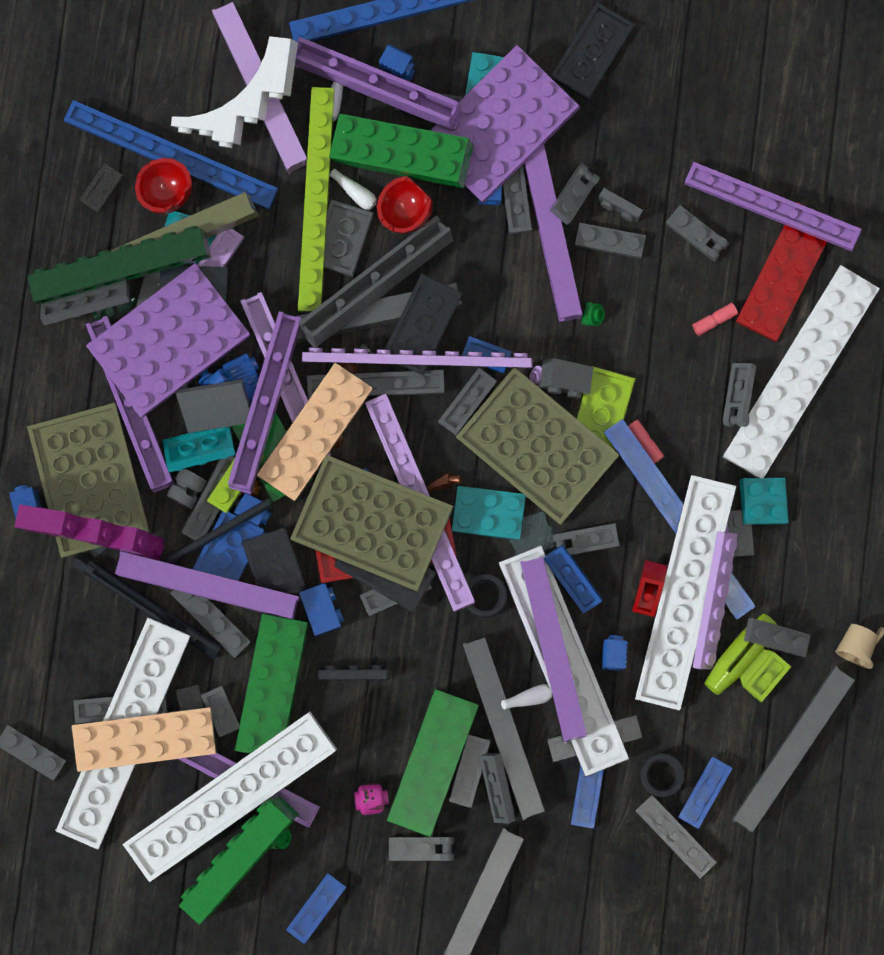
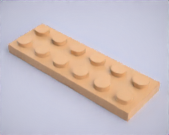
(314, 432)
(144, 739)

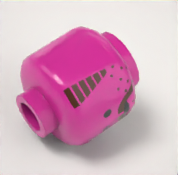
(370, 799)

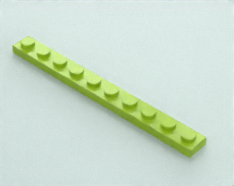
(316, 199)

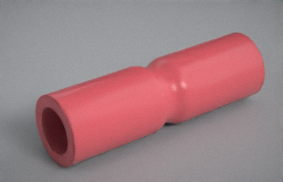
(716, 318)
(645, 441)

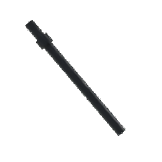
(175, 556)

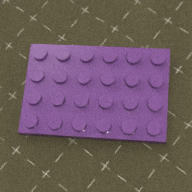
(508, 120)
(168, 340)

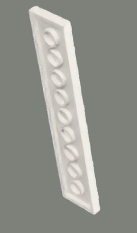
(801, 372)
(684, 593)
(137, 695)
(603, 744)
(230, 796)

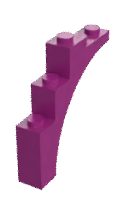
(90, 531)

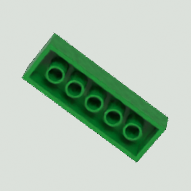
(401, 150)
(271, 681)
(432, 763)
(236, 862)

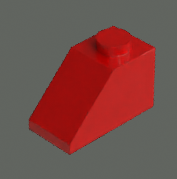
(650, 588)

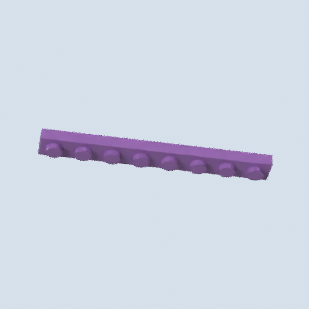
(773, 206)

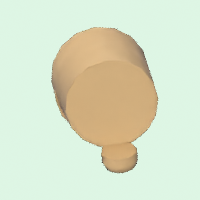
(859, 645)

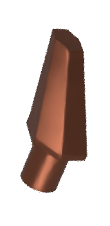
(444, 482)

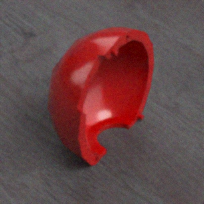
(163, 186)
(404, 206)

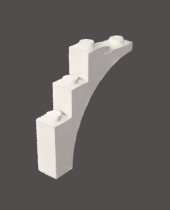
(271, 80)

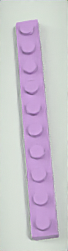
(426, 358)
(410, 477)

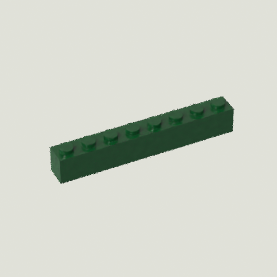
(120, 265)

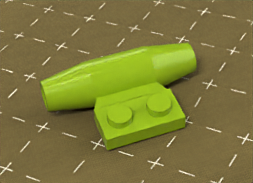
(750, 662)

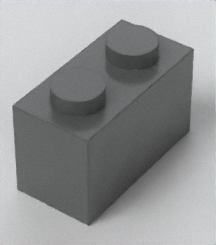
(566, 377)

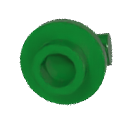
(593, 314)
(283, 841)

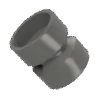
(189, 481)

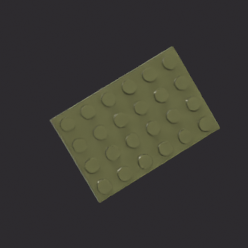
(537, 446)
(87, 471)
(371, 523)

